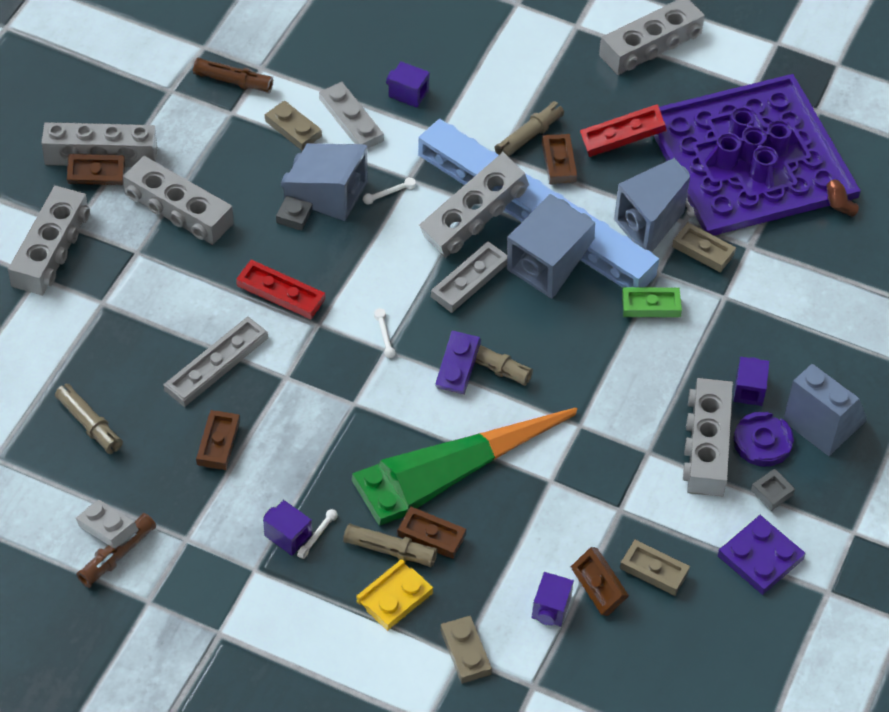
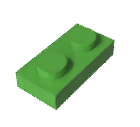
(651, 302)

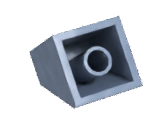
(328, 177)
(652, 203)
(549, 244)
(823, 410)

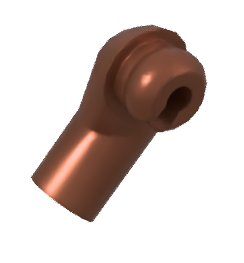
(838, 198)

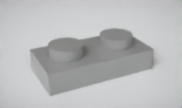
(106, 524)

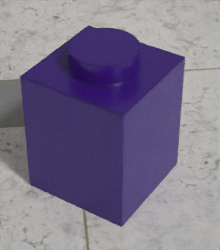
(408, 84)
(751, 381)
(287, 527)
(552, 599)

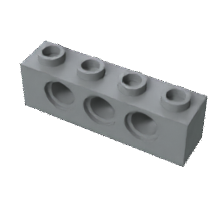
(651, 35)
(98, 139)
(178, 200)
(457, 208)
(49, 240)
(709, 476)

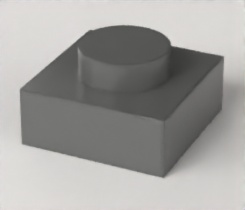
(294, 213)
(773, 489)

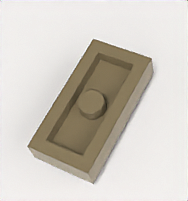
(293, 125)
(704, 247)
(654, 567)
(466, 649)

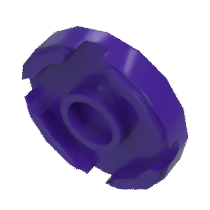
(763, 439)

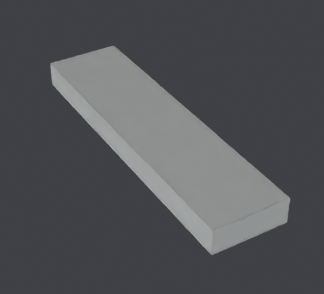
(215, 361)

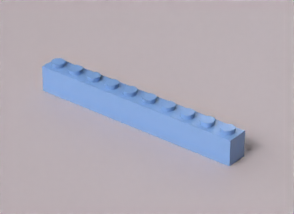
(609, 252)

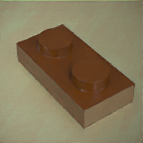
(559, 159)
(95, 169)
(218, 439)
(432, 532)
(599, 581)

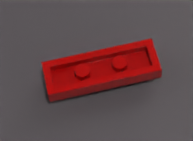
(623, 130)
(280, 289)

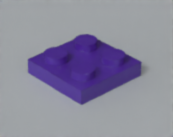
(761, 554)

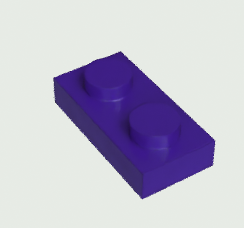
(458, 362)

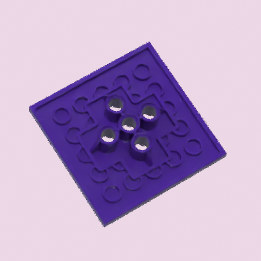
(752, 154)

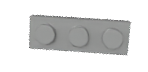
(351, 115)
(469, 277)

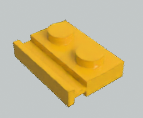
(394, 594)

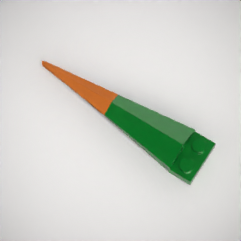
(426, 472)

